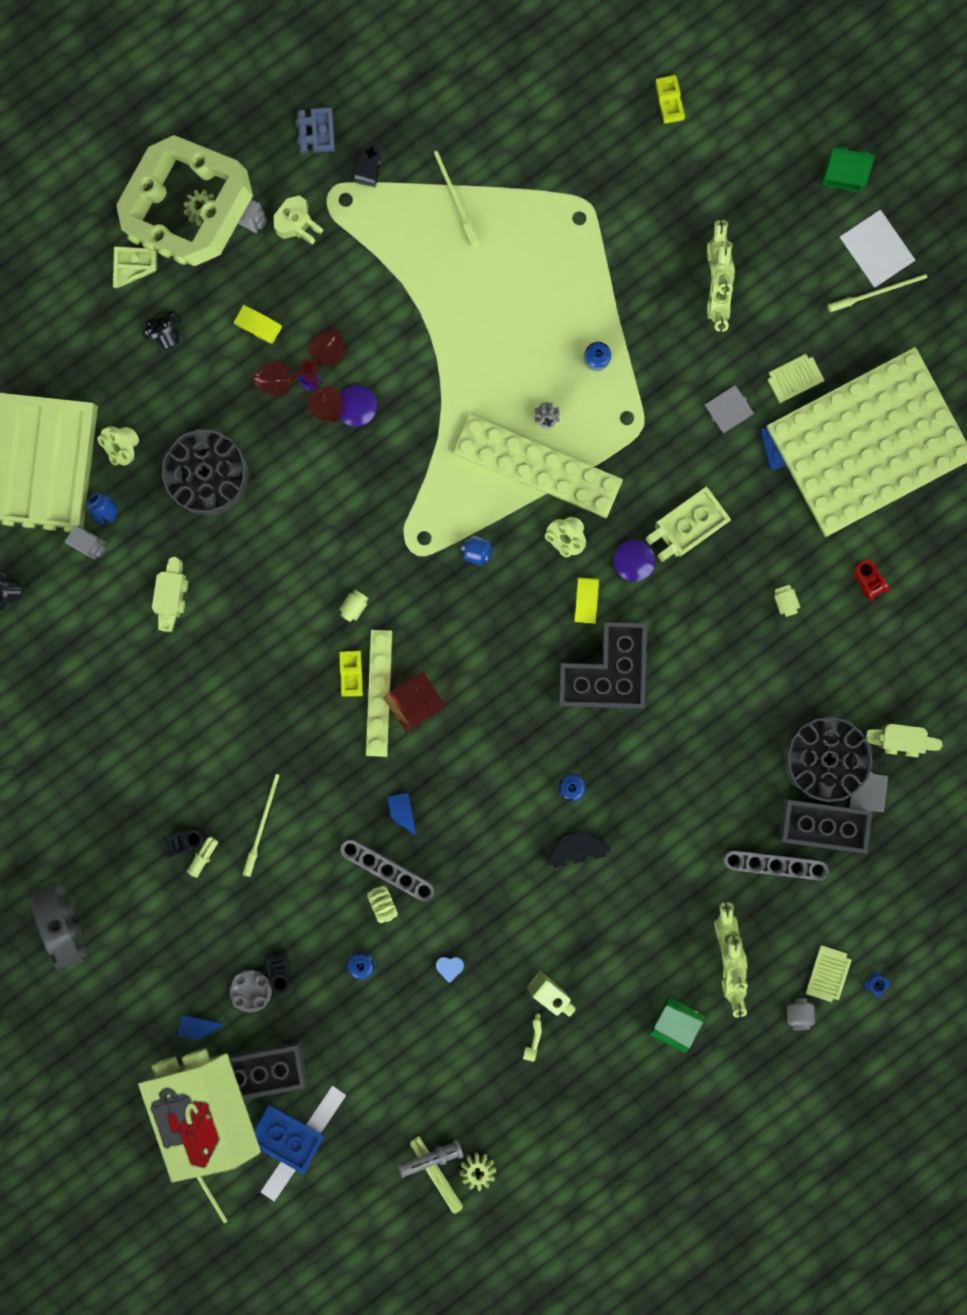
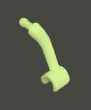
(530, 1053)

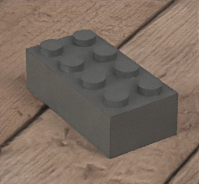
(825, 826)
(269, 1070)

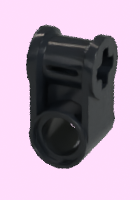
(368, 169)
(181, 842)
(277, 970)

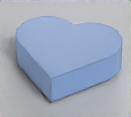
(449, 967)

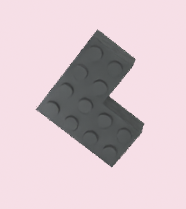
(619, 678)

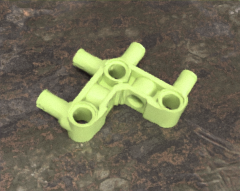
(721, 276)
(733, 959)

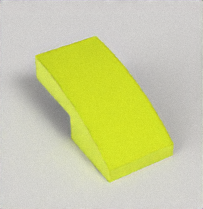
(669, 99)
(257, 324)
(586, 600)
(351, 673)

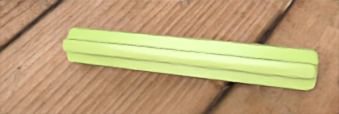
(437, 1177)

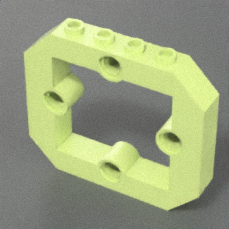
(219, 215)

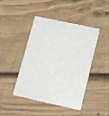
(877, 248)

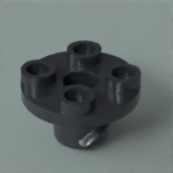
(163, 330)
(10, 590)

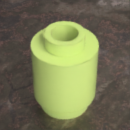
(786, 600)
(353, 606)

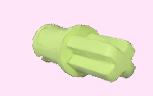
(202, 857)

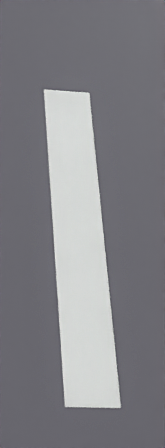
(317, 1121)

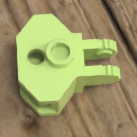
(297, 220)

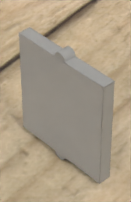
(729, 409)
(871, 794)

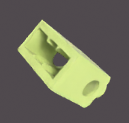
(550, 995)

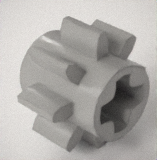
(547, 415)

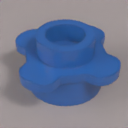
(877, 990)

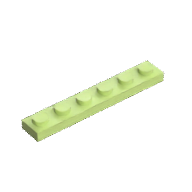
(379, 687)

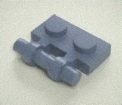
(322, 130)

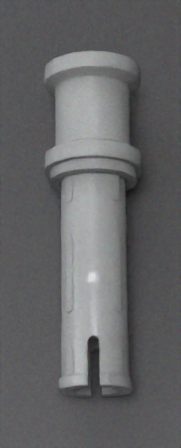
(440, 1152)

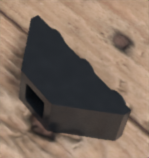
(576, 847)

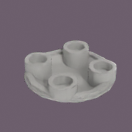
(250, 991)

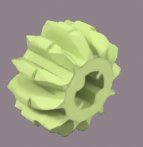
(192, 206)
(382, 904)
(485, 1168)

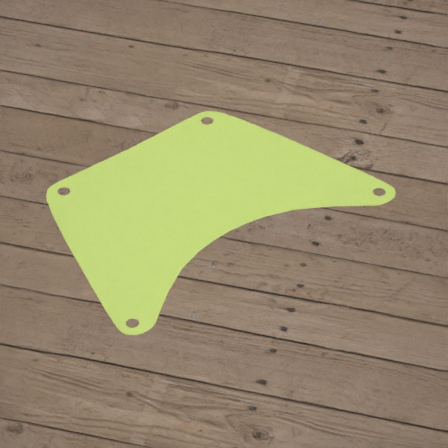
(504, 332)

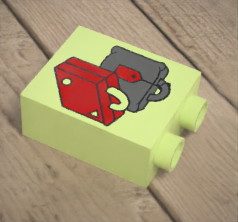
(198, 1115)

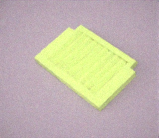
(794, 378)
(828, 974)

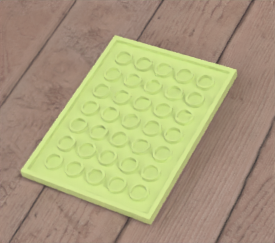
(870, 442)

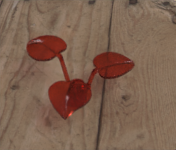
(325, 404)

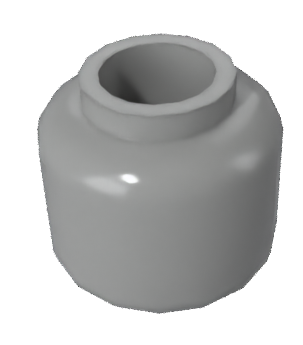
(800, 1014)

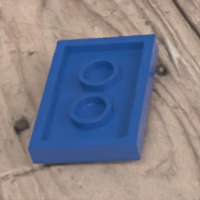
(287, 1138)

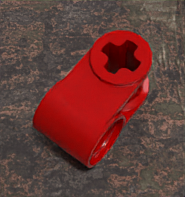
(870, 581)

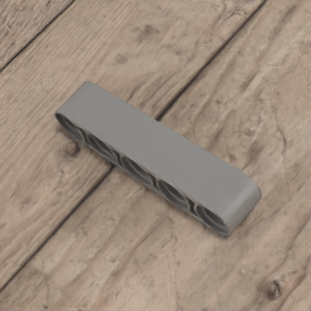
(784, 868)
(398, 870)

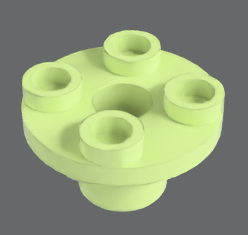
(119, 444)
(567, 536)

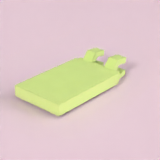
(689, 524)

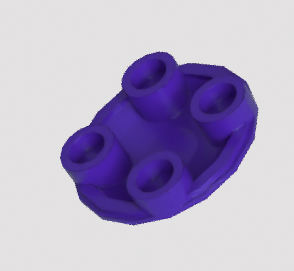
(358, 405)
(634, 560)

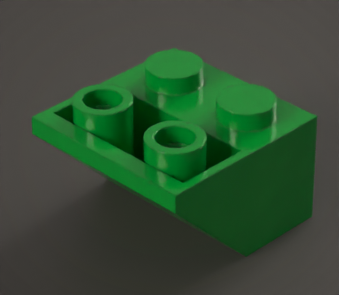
(847, 169)

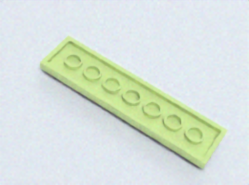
(537, 466)

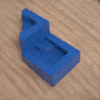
(401, 811)
(197, 1028)

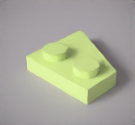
(132, 264)

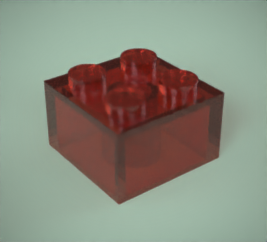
(414, 701)

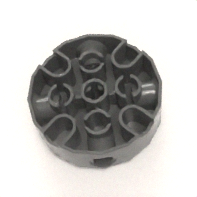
(189, 459)
(823, 779)
(56, 925)

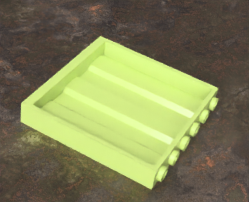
(45, 460)

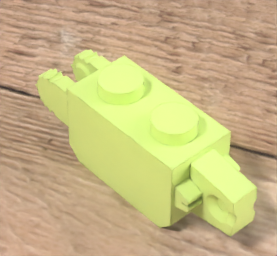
(169, 594)
(903, 738)

